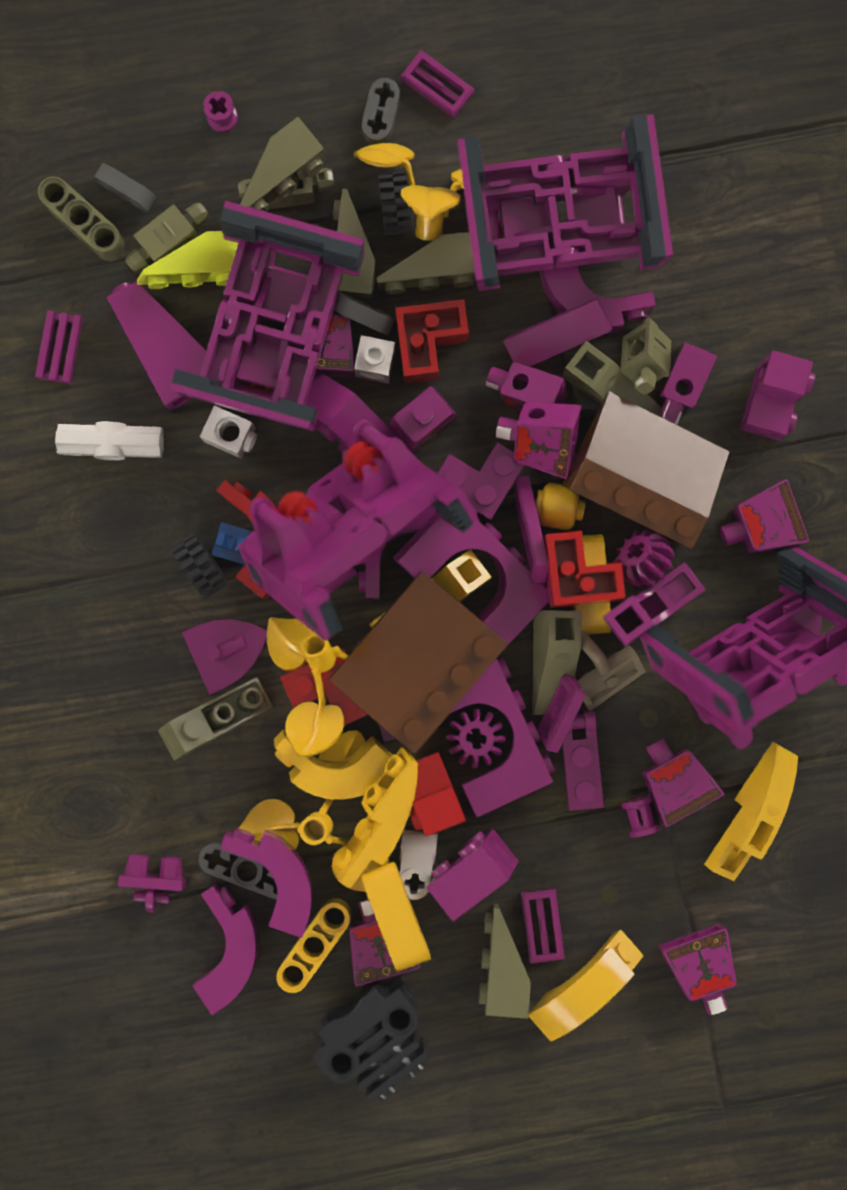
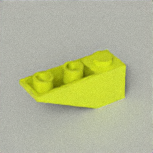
(198, 261)

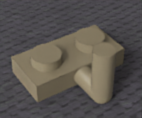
(609, 674)

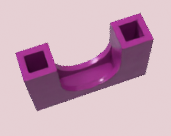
(516, 597)
(524, 766)

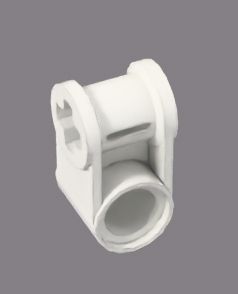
(417, 857)

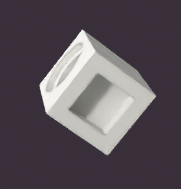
(375, 359)
(218, 422)

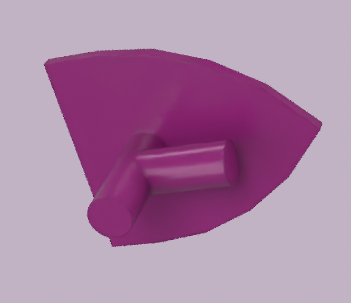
(224, 650)

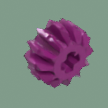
(645, 558)
(467, 746)

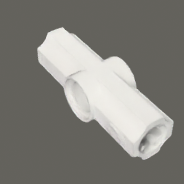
(109, 440)

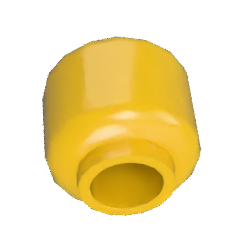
(558, 507)

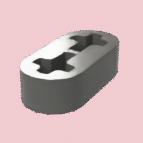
(373, 110)
(124, 187)
(364, 313)

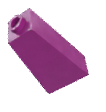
(156, 340)

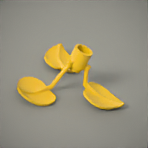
(428, 203)
(309, 725)
(317, 827)

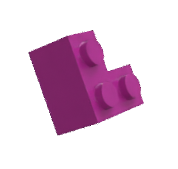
(773, 394)
(340, 412)
(488, 487)
(480, 870)

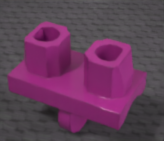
(137, 876)

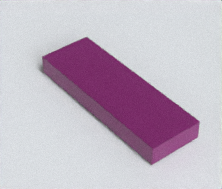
(558, 333)
(531, 530)

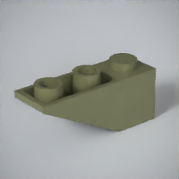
(286, 161)
(349, 223)
(438, 263)
(596, 374)
(554, 653)
(214, 718)
(507, 981)

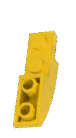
(764, 805)
(388, 810)

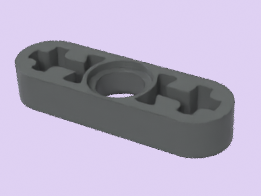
(219, 871)

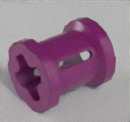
(220, 101)
(638, 828)

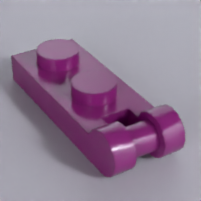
(582, 765)

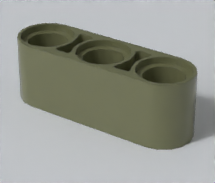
(74, 205)

